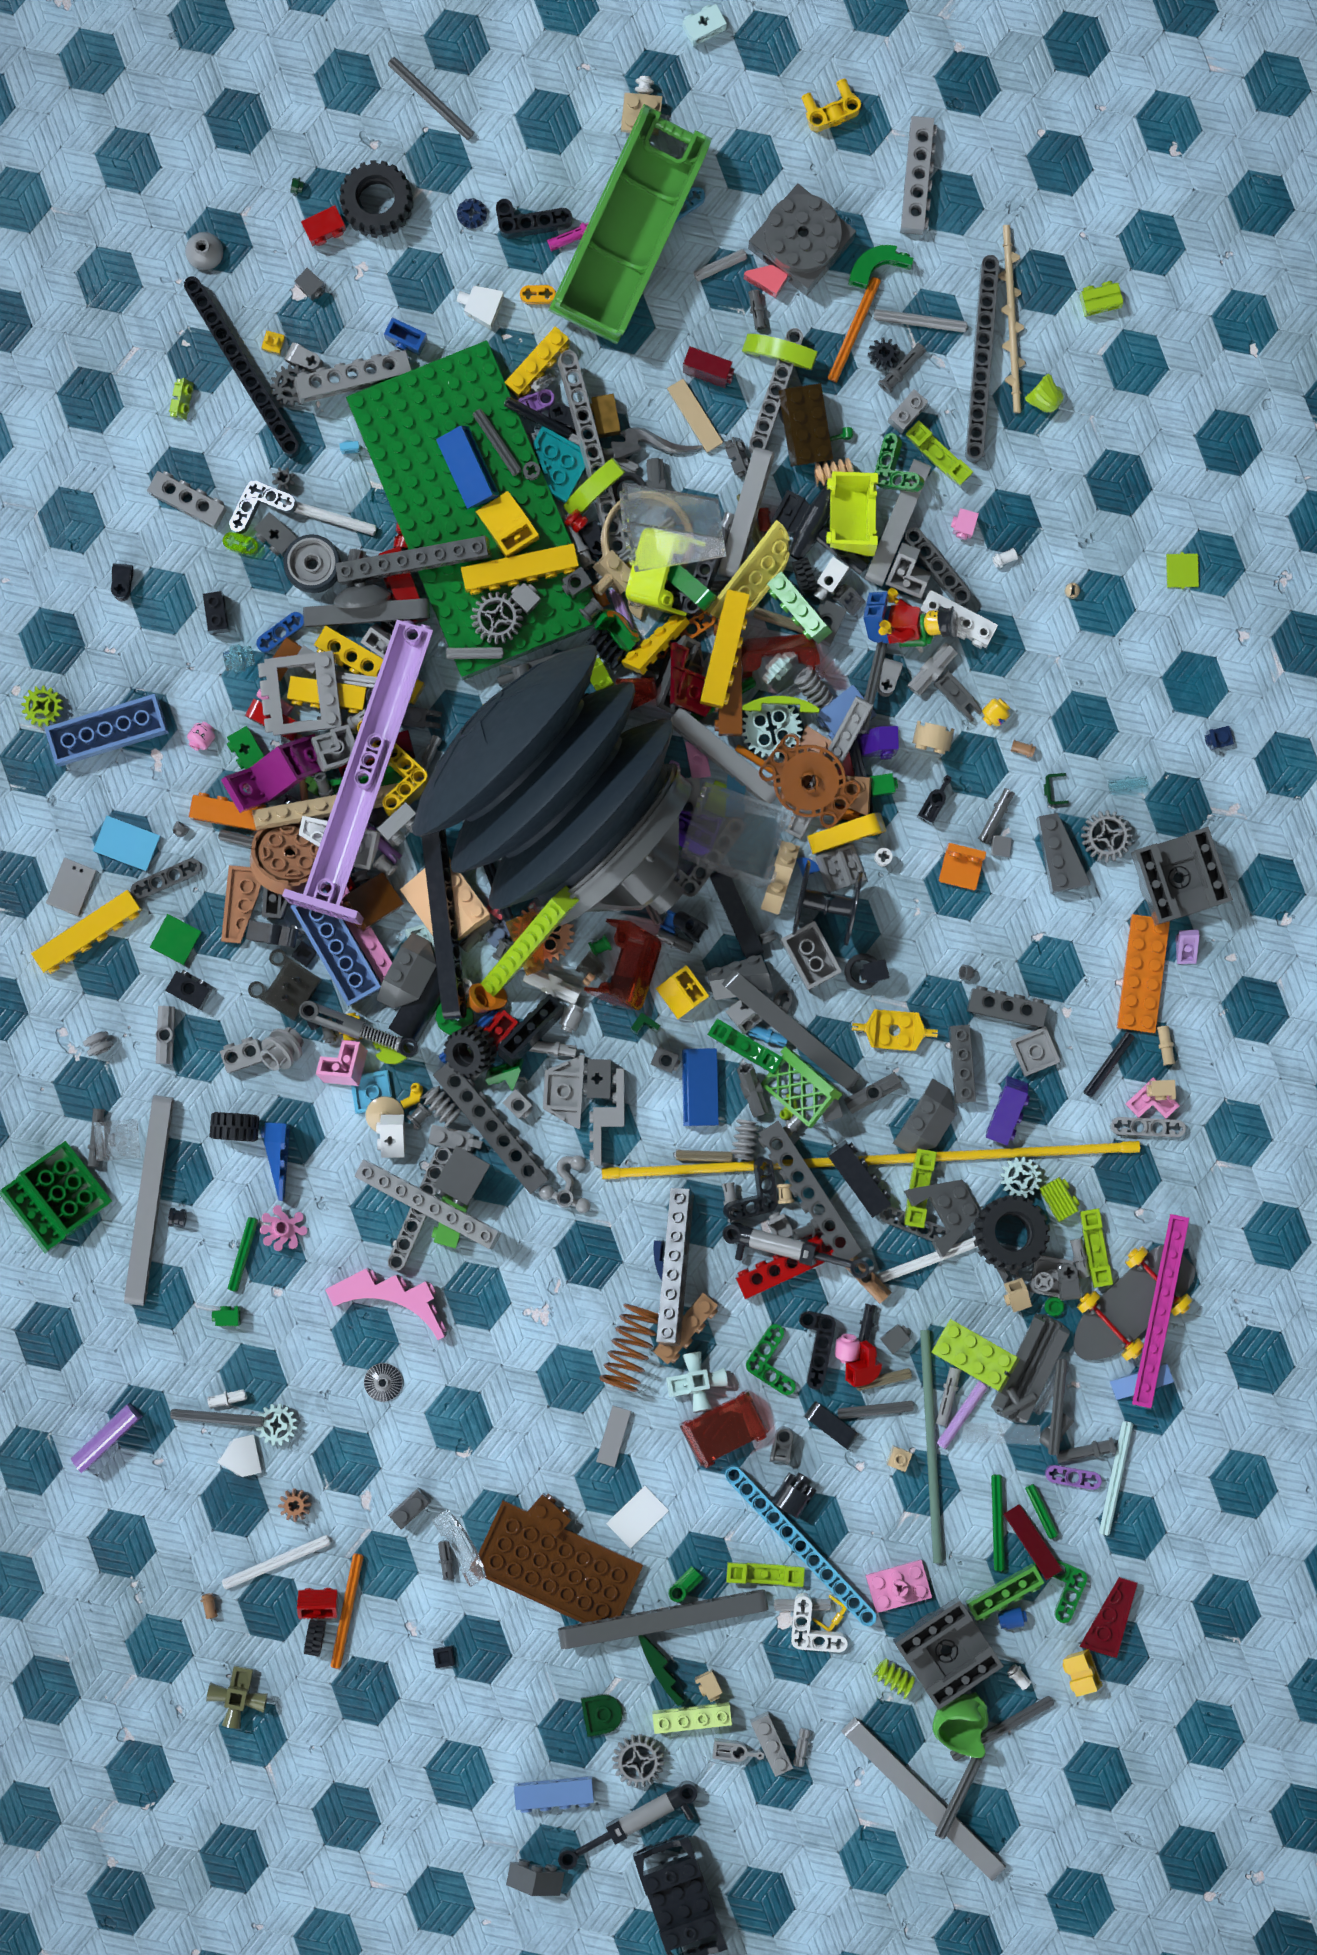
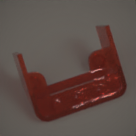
(633, 968)

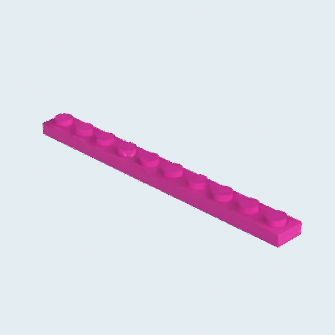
(1160, 1311)

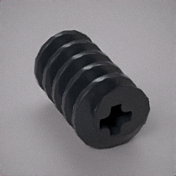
(607, 649)

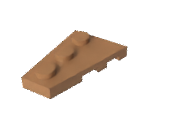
(862, 802)

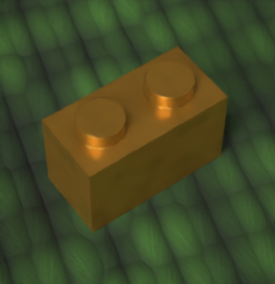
(605, 415)

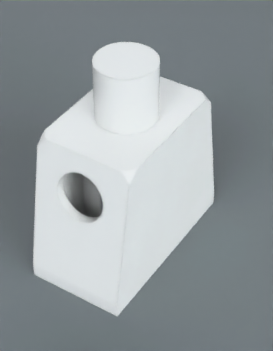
(482, 304)
(837, 571)

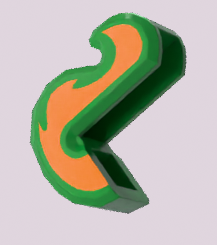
(618, 628)

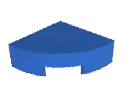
(802, 863)

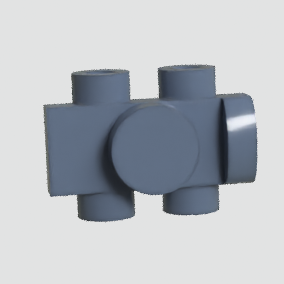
(500, 932)

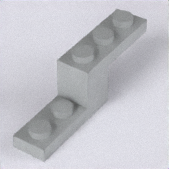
(607, 1117)

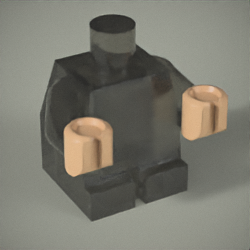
(592, 968)

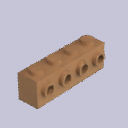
(692, 1322)

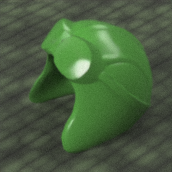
(961, 1725)

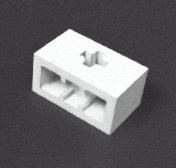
(391, 1136)

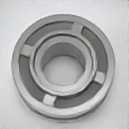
(98, 1043)

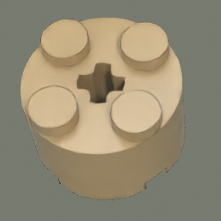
(932, 736)

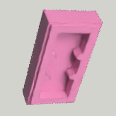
(698, 762)

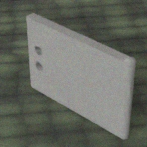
(71, 886)

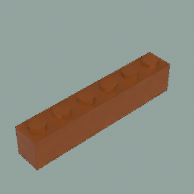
(730, 716)

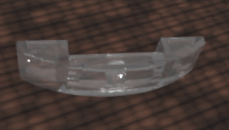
(1001, 1433)
(462, 1546)

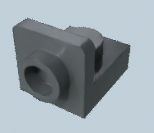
(848, 598)

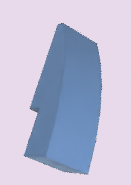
(1125, 1385)

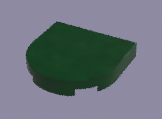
(601, 1714)

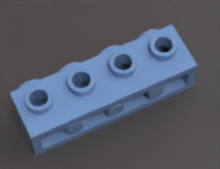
(553, 1793)

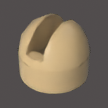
(1068, 589)

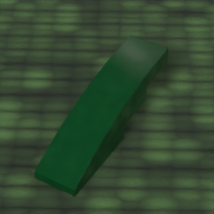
(657, 1661)

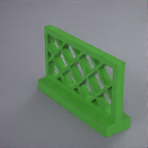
(813, 1077)

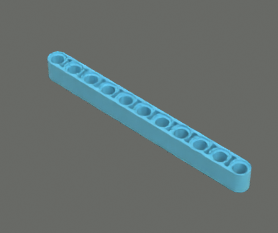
(803, 1554)

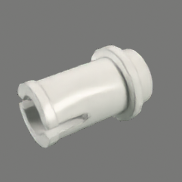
(1004, 558)
(1018, 1676)

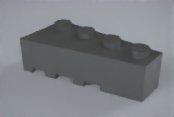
(1059, 856)

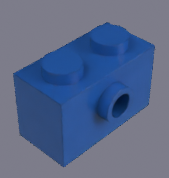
(405, 336)

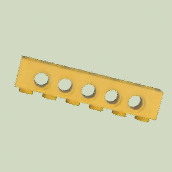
(329, 637)

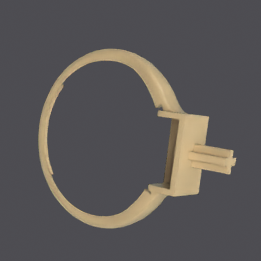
(610, 566)

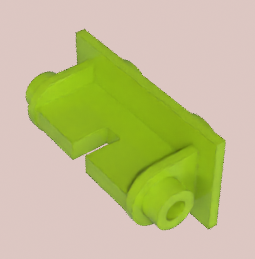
(183, 390)

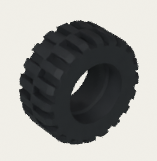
(370, 175)
(1031, 1218)

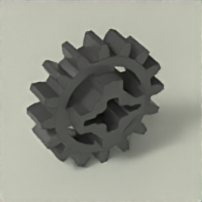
(284, 388)

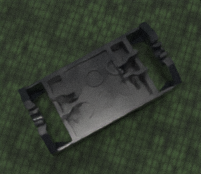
(680, 1899)

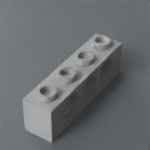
(158, 489)

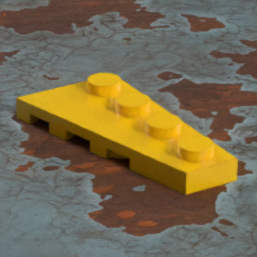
(658, 641)

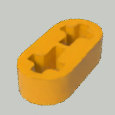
(537, 289)

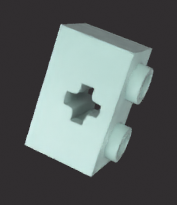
(698, 32)

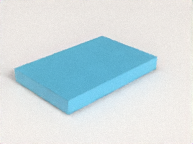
(126, 843)

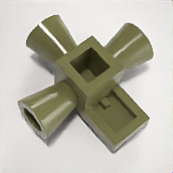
(237, 1696)

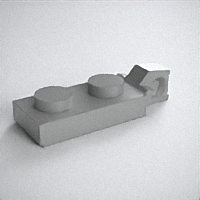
(451, 1138)

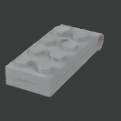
(398, 825)

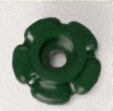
(296, 186)

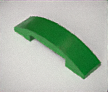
(744, 1046)

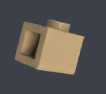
(1017, 1295)

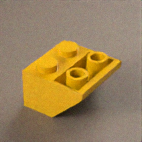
(682, 992)

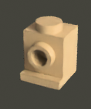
(1161, 1089)
(709, 1685)

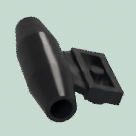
(803, 520)

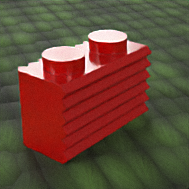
(317, 1603)

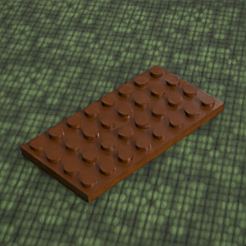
(558, 1572)

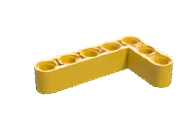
(408, 783)

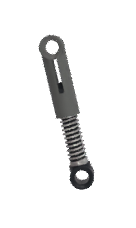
(356, 1028)

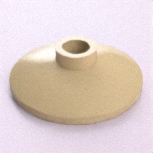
(381, 1106)

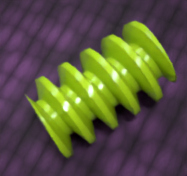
(894, 1677)

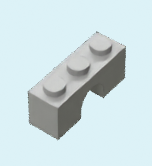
(771, 1744)

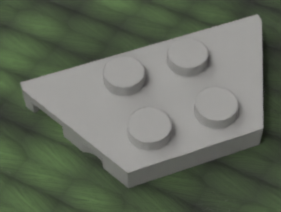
(564, 1090)

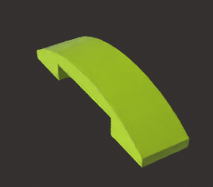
(780, 349)
(938, 454)
(594, 487)
(756, 705)
(920, 1176)
(1095, 1248)
(765, 1574)

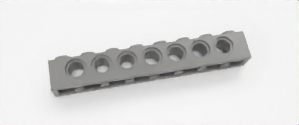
(428, 1204)

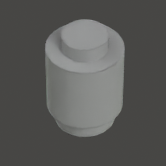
(571, 1018)

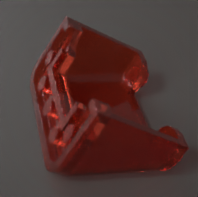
(757, 648)
(724, 1429)

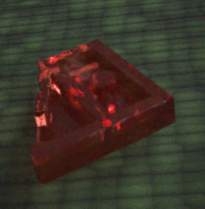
(644, 690)

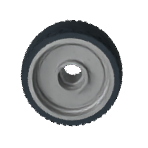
(301, 553)

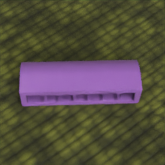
(105, 1438)

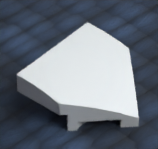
(241, 1456)

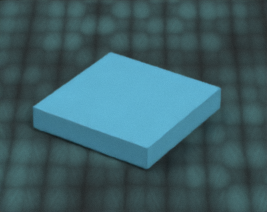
(371, 1087)

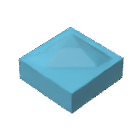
(349, 447)

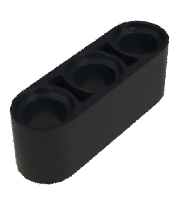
(831, 1425)

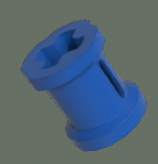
(668, 922)

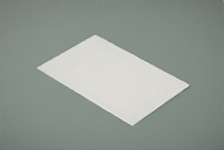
(637, 1517)

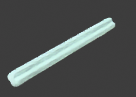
(1116, 1477)

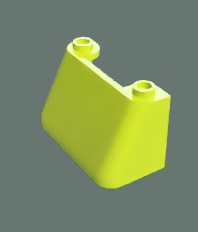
(853, 512)

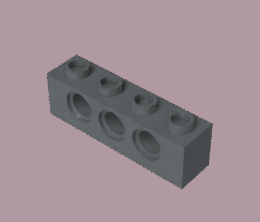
(977, 1006)
(962, 1064)

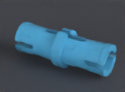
(768, 1036)

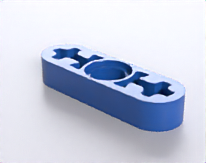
(272, 645)

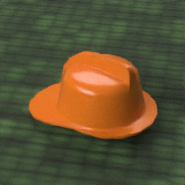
(482, 1001)

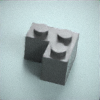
(535, 1879)

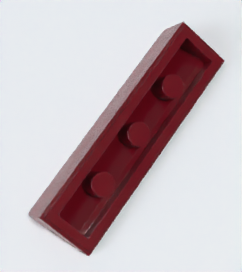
(1032, 1542)

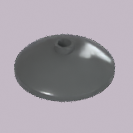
(361, 595)

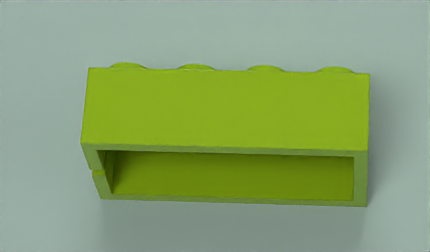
(975, 1355)

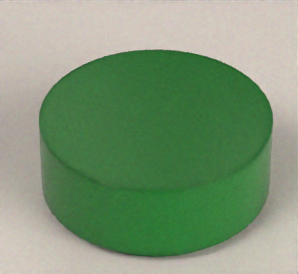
(1053, 1306)

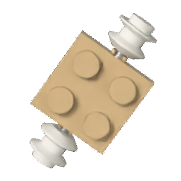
(634, 103)

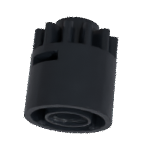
(794, 1494)

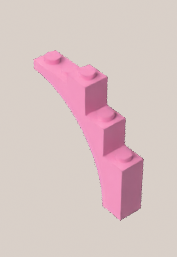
(393, 1289)

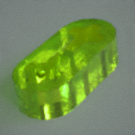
(241, 539)

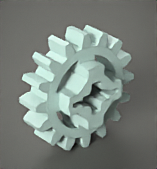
(778, 667)
(1018, 1168)
(279, 1411)

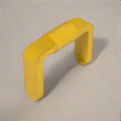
(837, 1619)

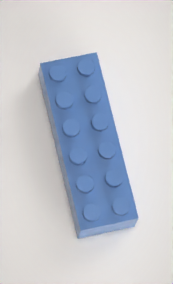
(106, 730)
(339, 954)

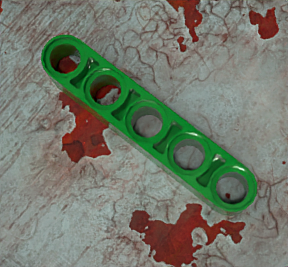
(690, 586)

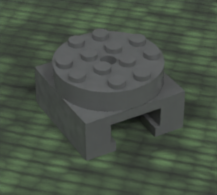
(802, 257)
(1201, 873)
(954, 1673)

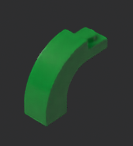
(875, 258)

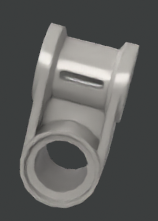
(301, 356)
(889, 674)

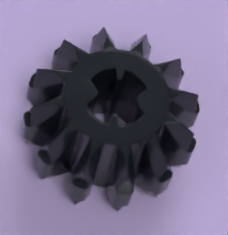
(878, 358)

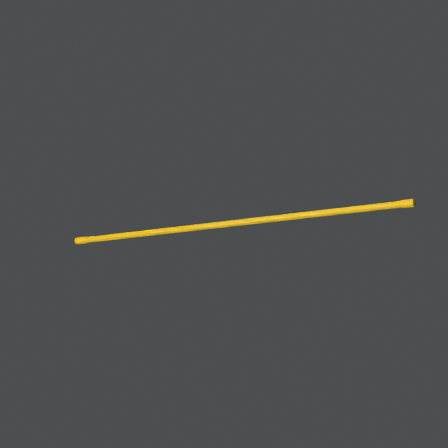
(1123, 1147)

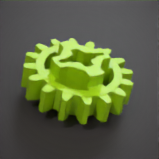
(48, 701)

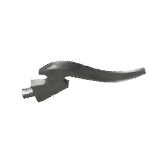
(634, 435)

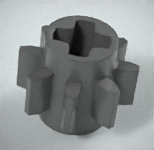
(279, 474)

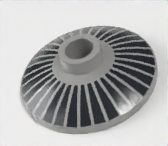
(390, 1375)

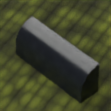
(415, 1016)

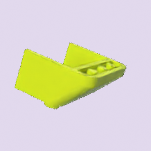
(648, 590)

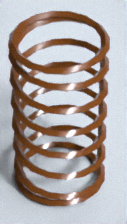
(648, 1316)

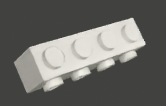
(969, 624)

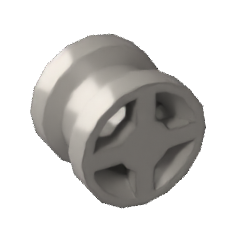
(1043, 1281)

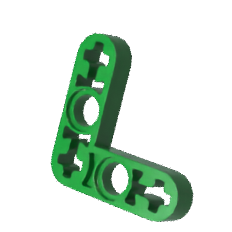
(889, 470)
(764, 1366)
(1067, 1577)

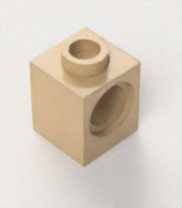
(898, 1458)

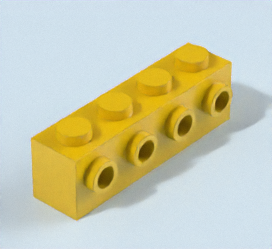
(537, 362)

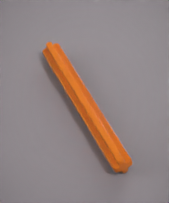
(854, 329)
(346, 1612)

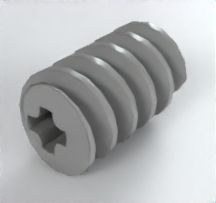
(813, 687)
(441, 1106)
(745, 1139)

